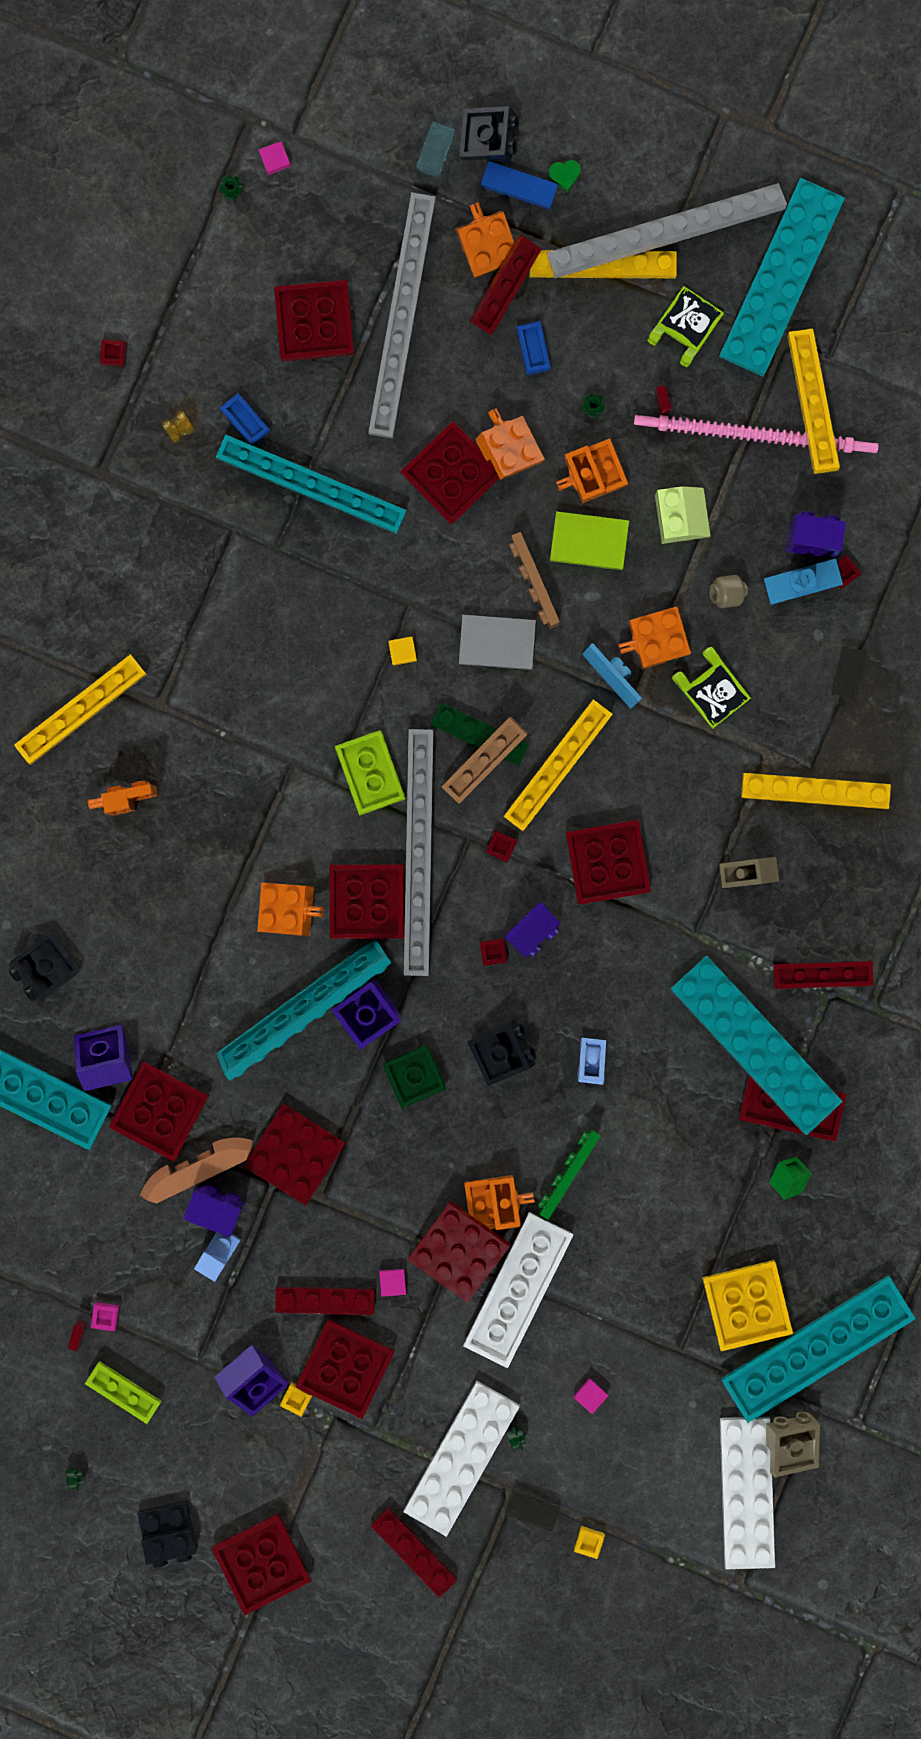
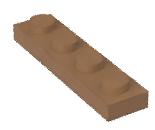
(529, 571)
(484, 760)

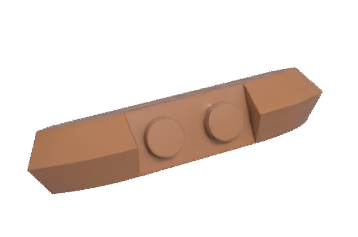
(167, 1183)

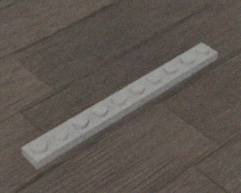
(666, 230)
(402, 315)
(418, 852)

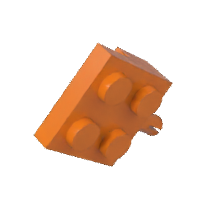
(485, 241)
(509, 445)
(593, 471)
(657, 638)
(122, 800)
(286, 909)
(495, 1201)

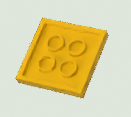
(747, 1305)

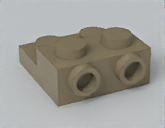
(793, 1444)

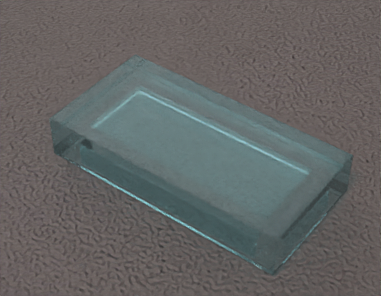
(435, 149)

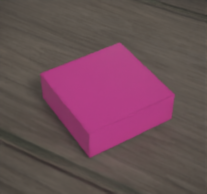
(274, 158)
(392, 1282)
(105, 1316)
(590, 1395)

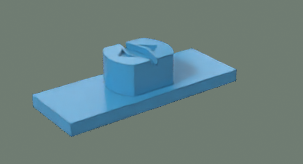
(803, 581)
(614, 674)

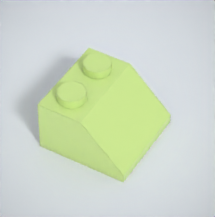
(682, 514)

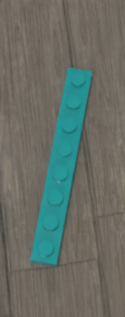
(311, 484)

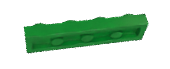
(562, 1182)

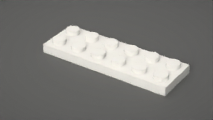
(518, 1289)
(461, 1458)
(746, 1494)

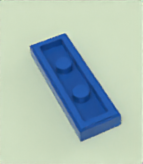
(519, 185)

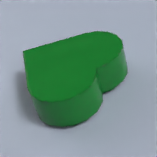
(565, 174)

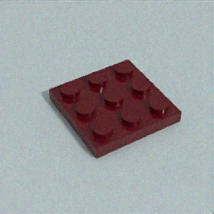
(313, 320)
(451, 473)
(608, 862)
(366, 901)
(159, 1111)
(294, 1154)
(458, 1251)
(345, 1368)
(261, 1564)

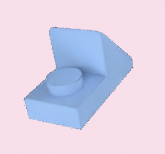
(592, 1061)
(217, 1255)

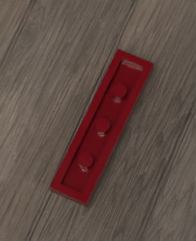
(505, 285)
(823, 974)
(324, 1300)
(413, 1552)

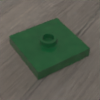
(414, 1076)

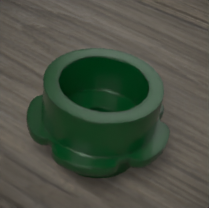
(232, 193)
(588, 409)
(516, 1438)
(74, 1479)

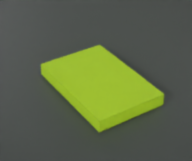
(589, 540)
(370, 772)

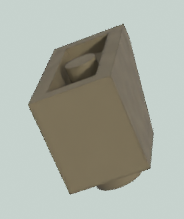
(749, 872)

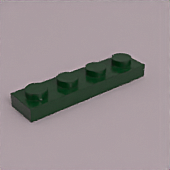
(471, 731)

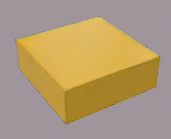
(402, 651)
(295, 1400)
(589, 1542)

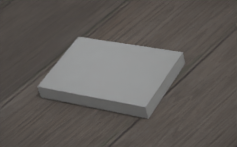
(497, 642)

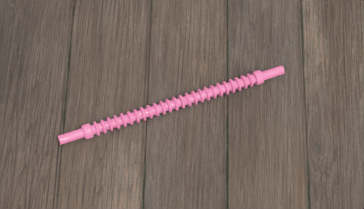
(664, 423)

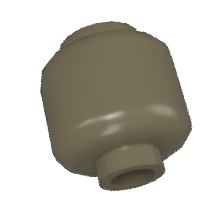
(728, 591)

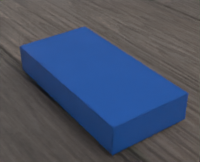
(533, 348)
(245, 419)

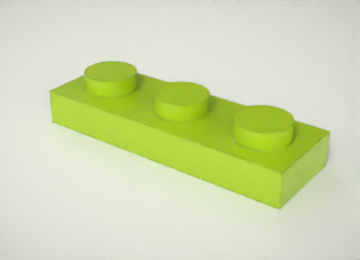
(123, 1392)

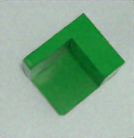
(790, 1178)

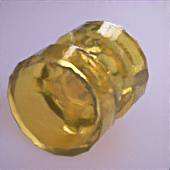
(178, 427)

